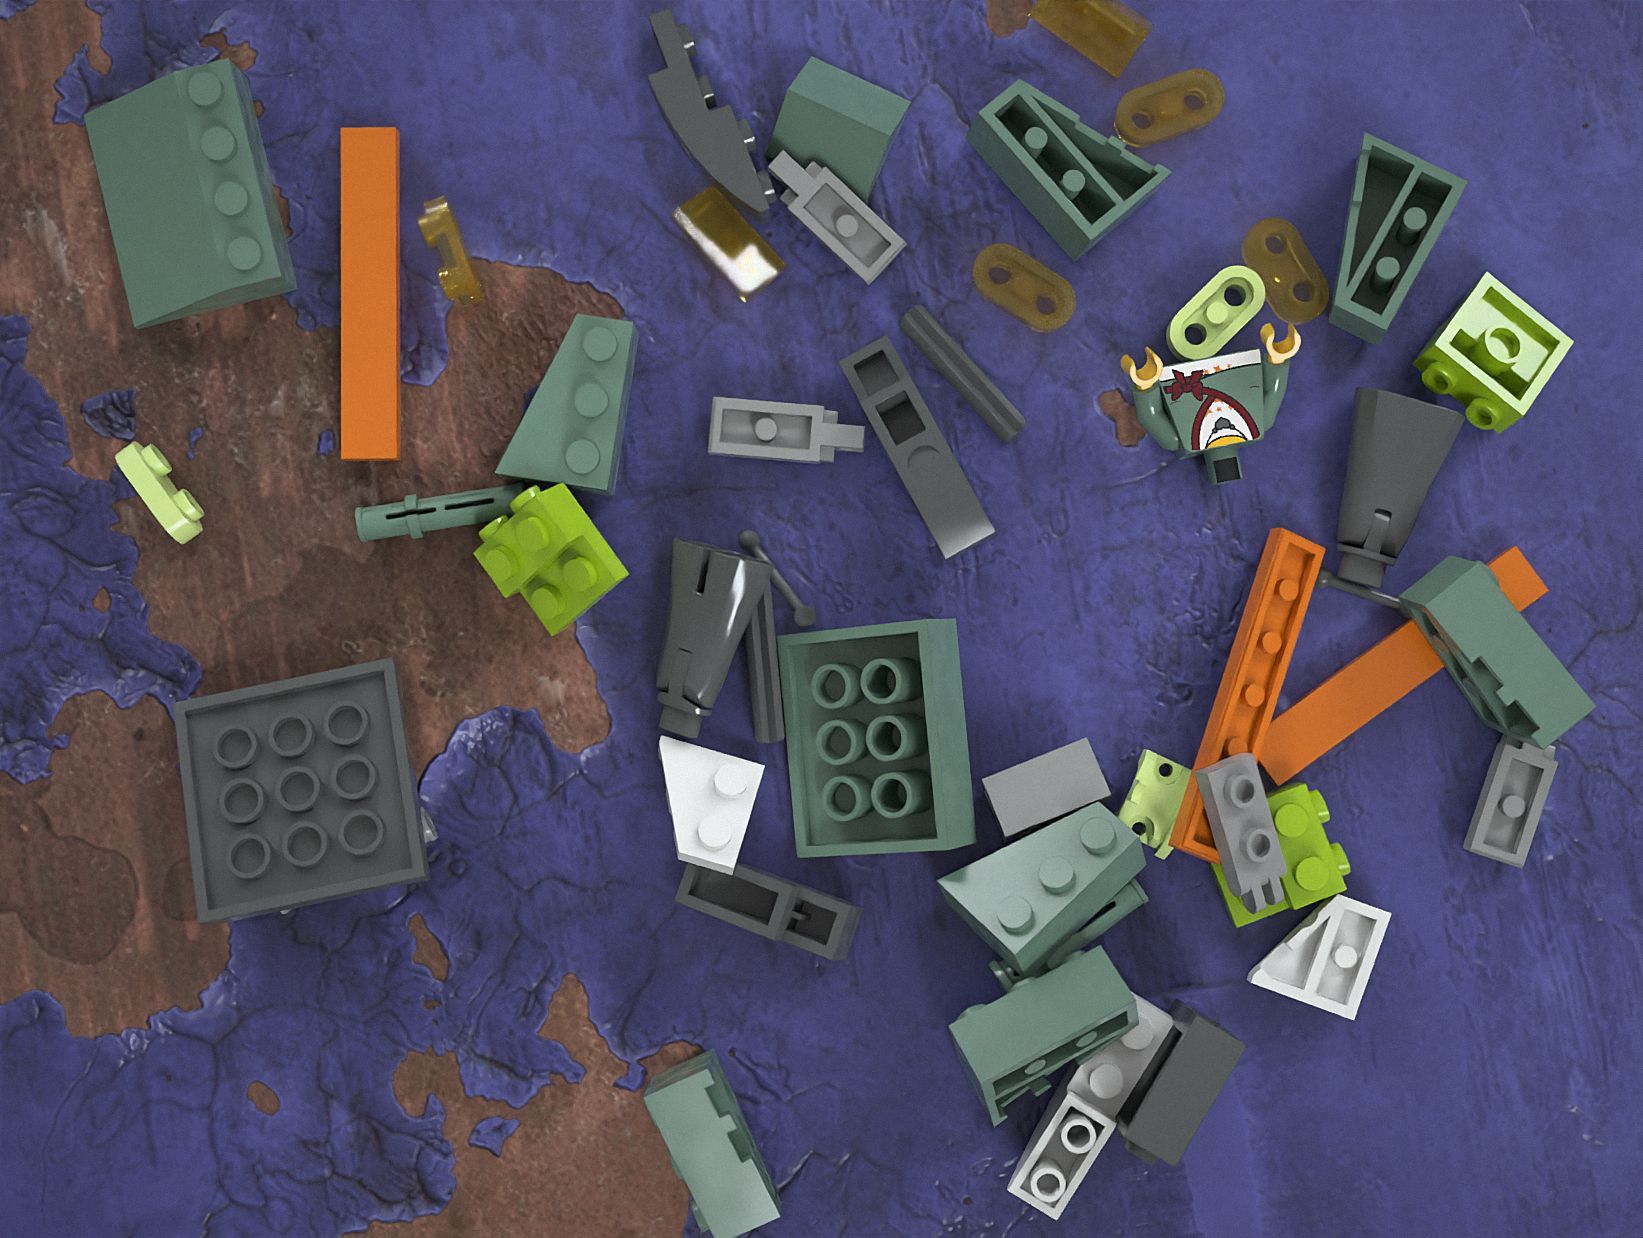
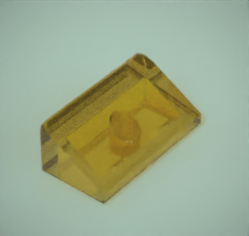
(1097, 28)
(728, 243)

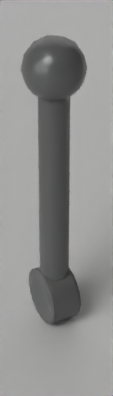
(1326, 579)
(804, 614)

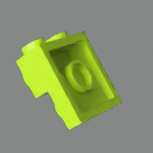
(1492, 355)
(550, 556)
(1311, 862)

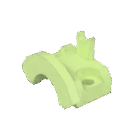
(1155, 801)

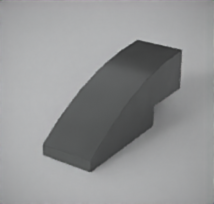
(773, 907)

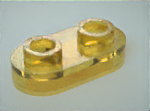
(1166, 107)
(443, 230)
(1285, 270)
(1026, 284)

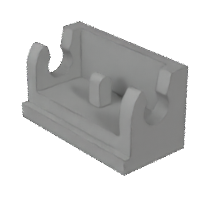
(1045, 789)

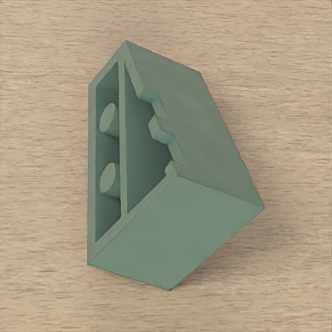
(1062, 168)
(1388, 233)
(578, 411)
(1495, 653)
(1045, 885)
(1042, 1027)
(712, 1147)

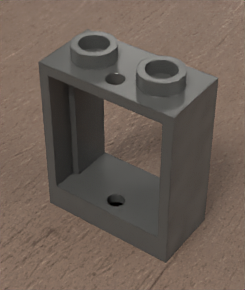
(1178, 1086)

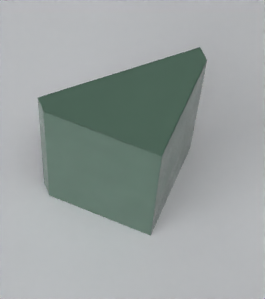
(838, 124)

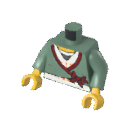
(1213, 401)

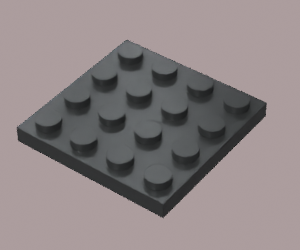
(299, 792)

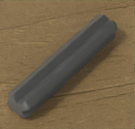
(962, 373)
(764, 672)

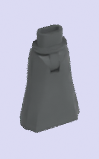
(1390, 469)
(708, 612)

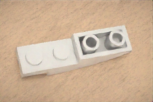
(1084, 1114)

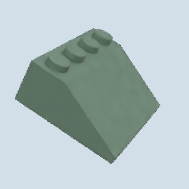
(190, 195)
(877, 739)

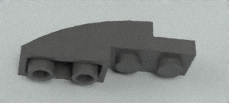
(711, 139)
(917, 448)

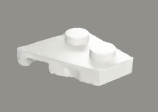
(708, 802)
(1326, 956)

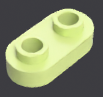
(1214, 315)
(148, 473)

